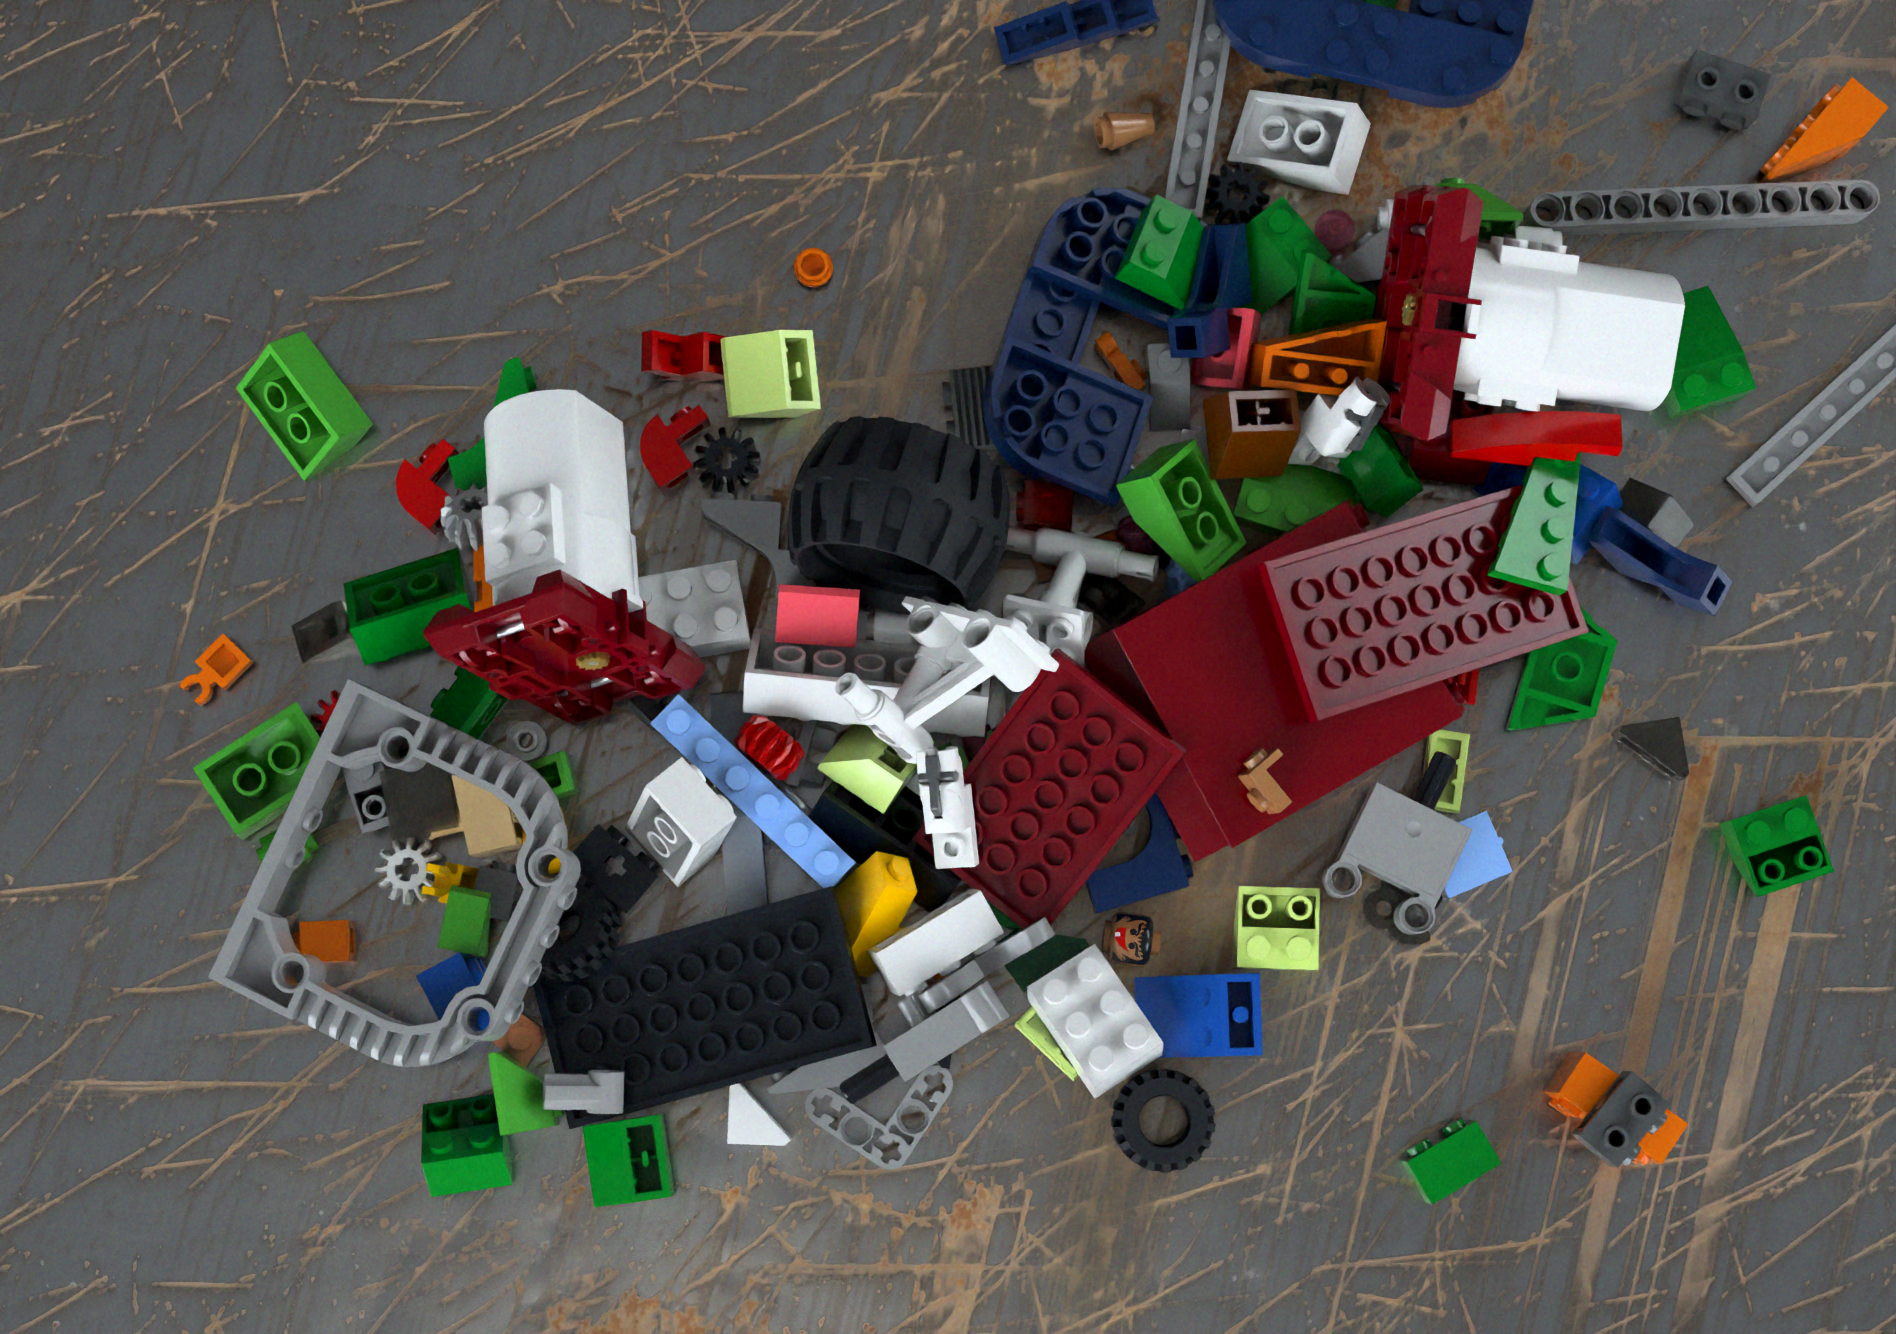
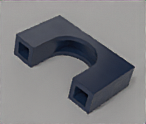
(1150, 874)

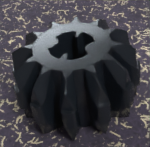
(1241, 184)
(715, 454)

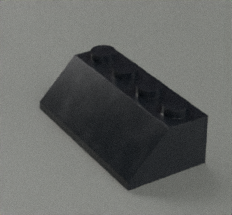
(864, 830)

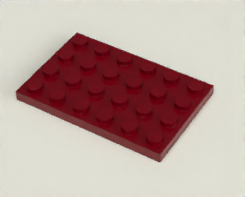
(1058, 790)

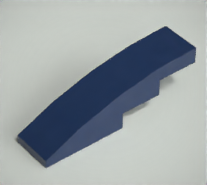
(1071, 27)

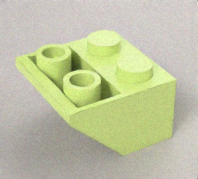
(770, 374)
(867, 767)
(1276, 928)

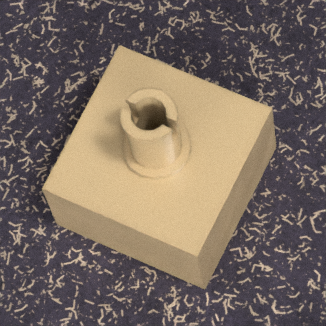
(486, 822)

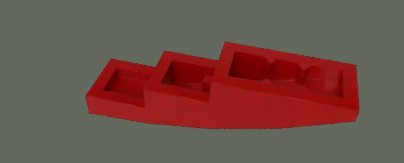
(1542, 434)

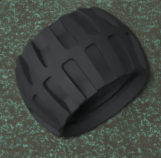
(898, 514)

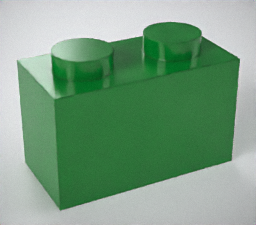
(1380, 474)
(1450, 1160)

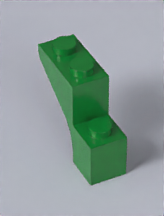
(471, 465)

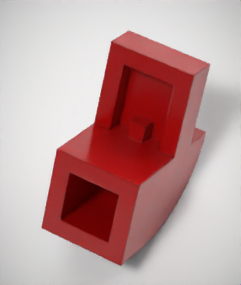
(682, 358)
(662, 449)
(419, 489)

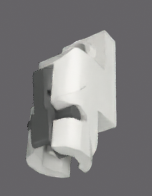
(1339, 423)
(947, 807)

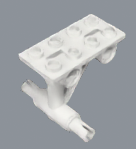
(1054, 615)
(953, 640)

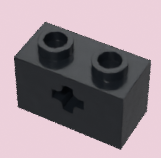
(624, 890)

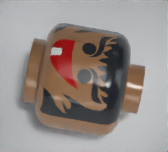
(1130, 939)

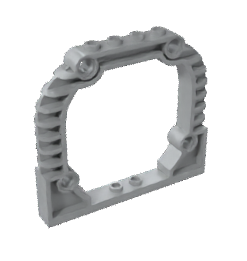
(259, 948)

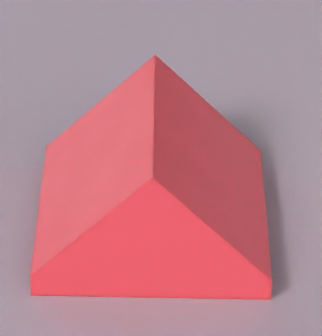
(1230, 367)
(817, 615)

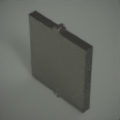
(418, 801)

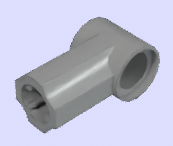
(595, 1092)

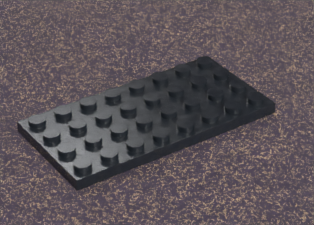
(712, 1004)

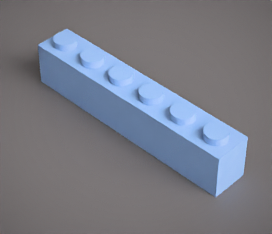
(753, 793)

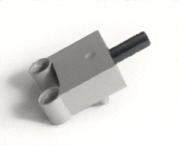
(1404, 844)
(929, 1039)

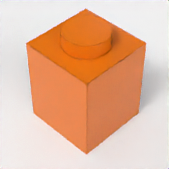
(327, 940)

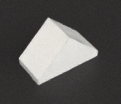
(751, 1121)

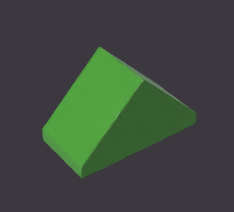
(559, 774)
(466, 921)

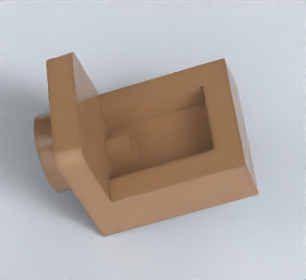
(1263, 789)

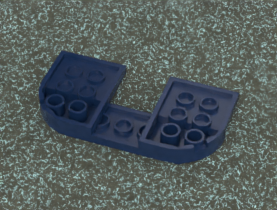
(1426, 56)
(1037, 400)

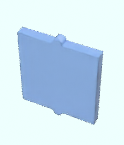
(1480, 858)

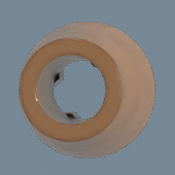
(1122, 128)

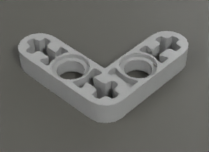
(984, 964)
(893, 1129)

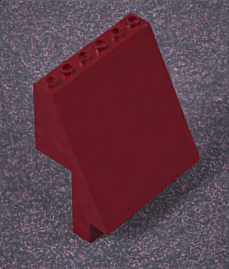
(1223, 687)

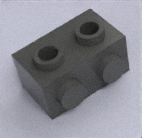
(1722, 90)
(1622, 1120)

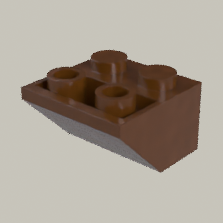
(1251, 432)

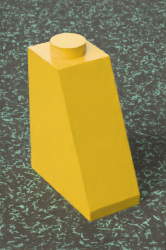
(875, 904)

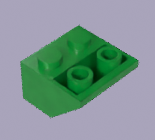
(1777, 846)
(464, 1146)
(629, 1160)

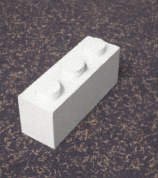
(936, 943)

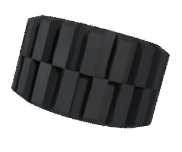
(1198, 1128)

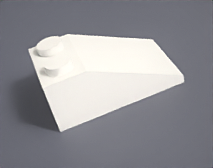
(1301, 139)

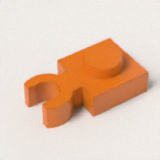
(1119, 365)
(221, 665)

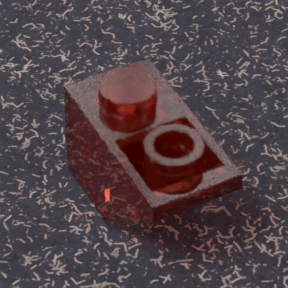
(1044, 506)

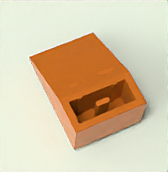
(1827, 132)

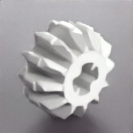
(402, 859)

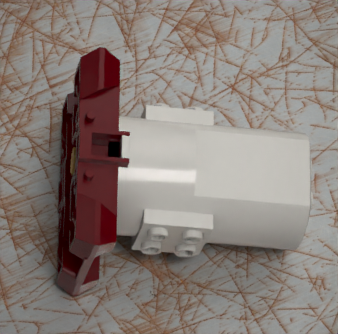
(1511, 320)
(561, 569)

